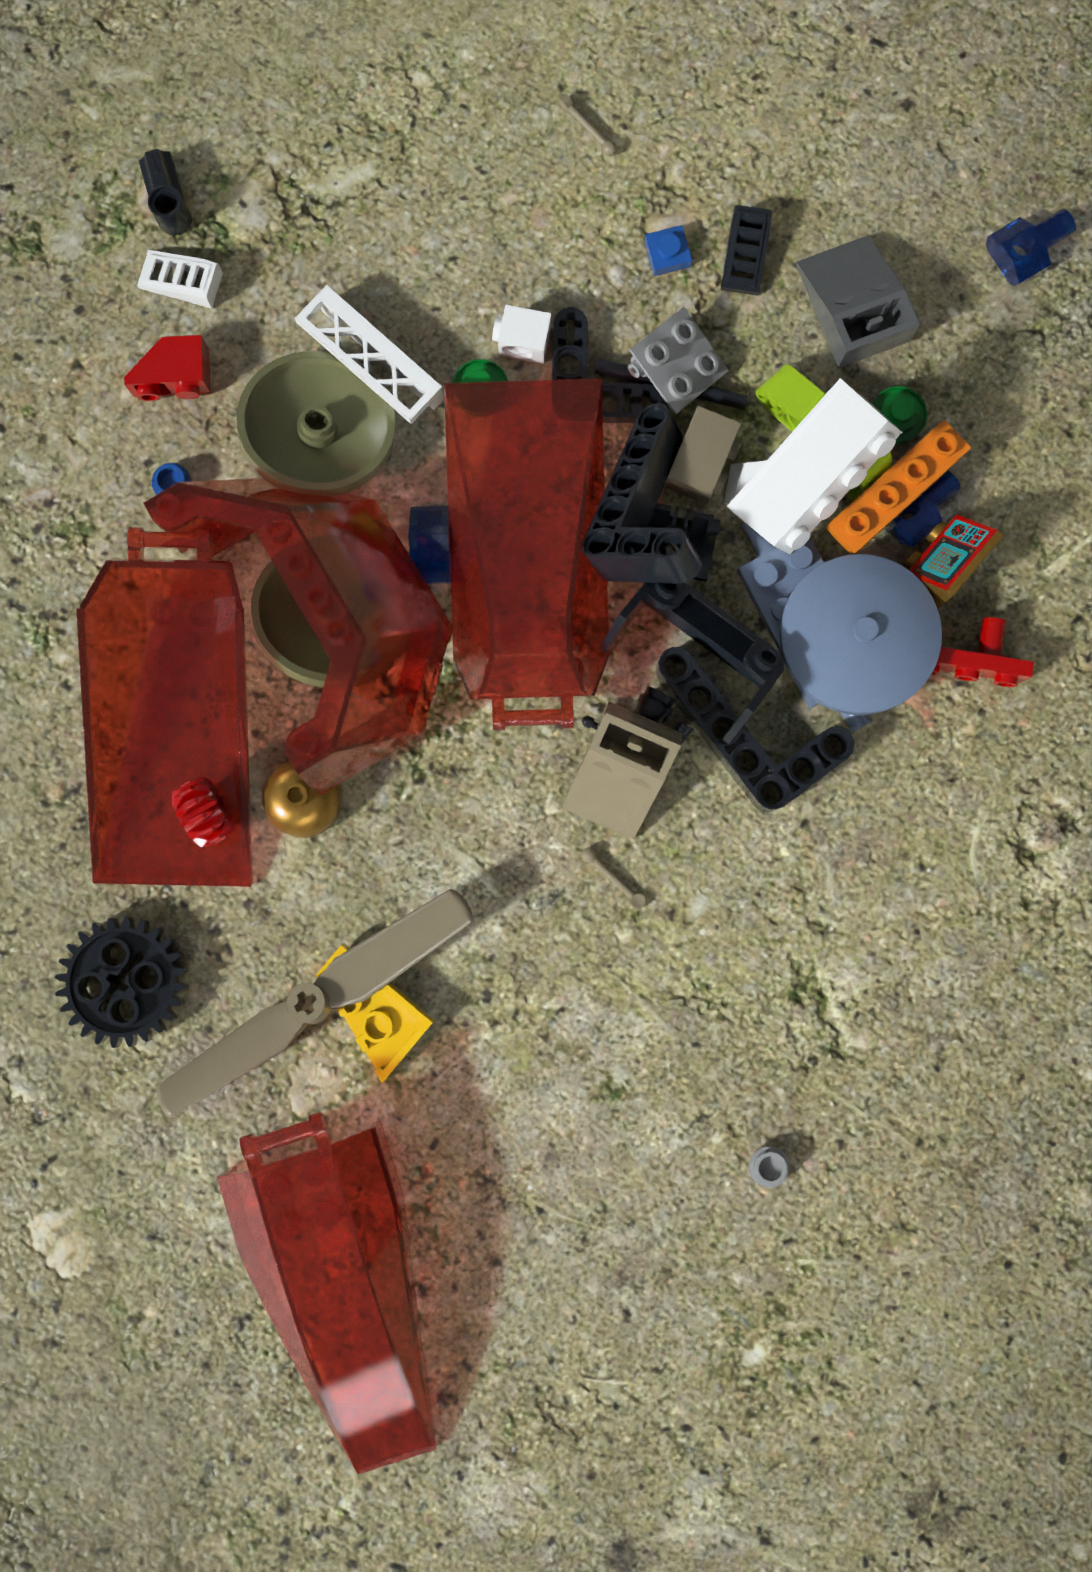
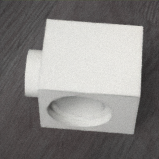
(522, 334)

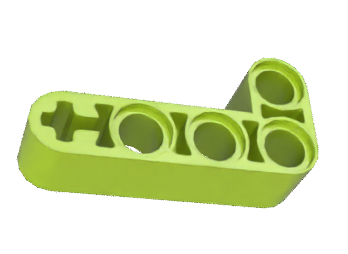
(791, 398)

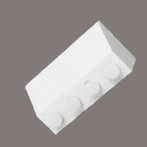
(815, 468)

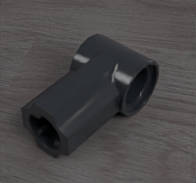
(165, 192)

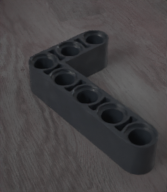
(618, 535)
(765, 770)

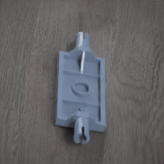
(770, 583)

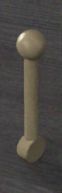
(608, 146)
(637, 900)

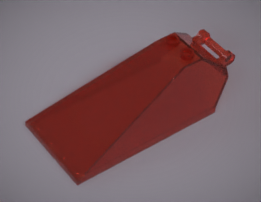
(519, 505)
(163, 709)

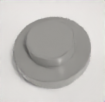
(769, 1166)

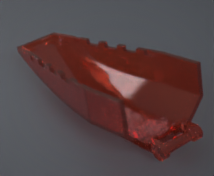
(338, 1281)

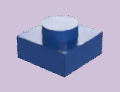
(668, 250)

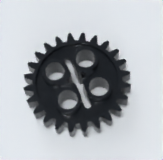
(94, 959)

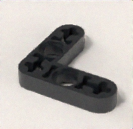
(619, 390)

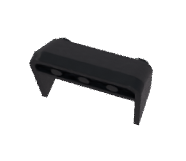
(712, 630)

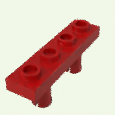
(987, 661)

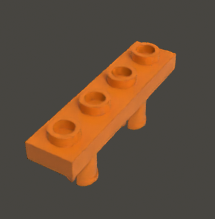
(898, 487)

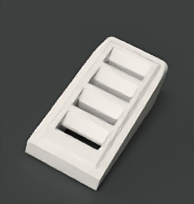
(202, 296)

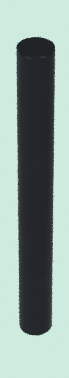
(711, 394)

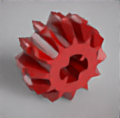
(202, 811)

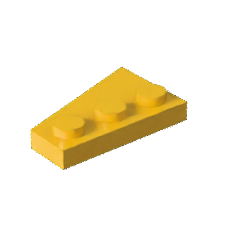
(384, 1024)

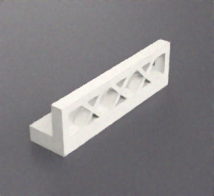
(375, 348)

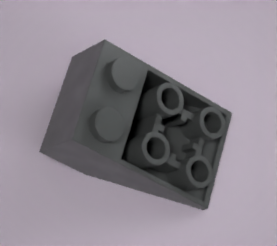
(858, 301)

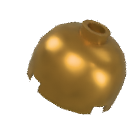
(296, 807)

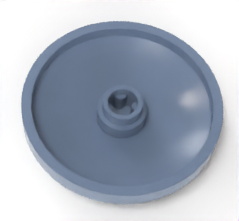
(860, 634)

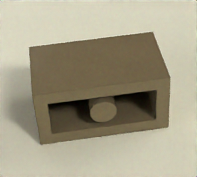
(703, 454)

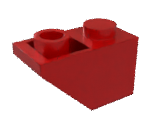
(172, 368)

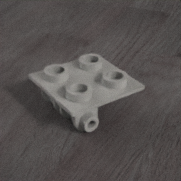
(677, 360)

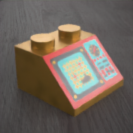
(952, 556)

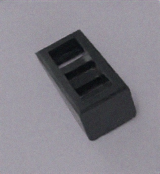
(752, 225)

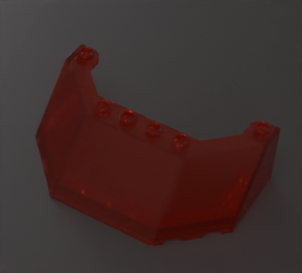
(357, 597)

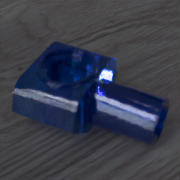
(1033, 240)
(925, 510)

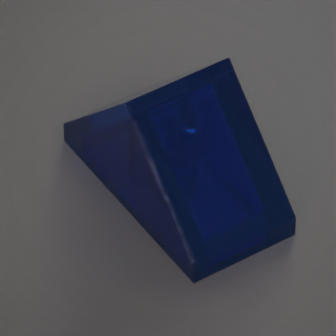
(430, 542)

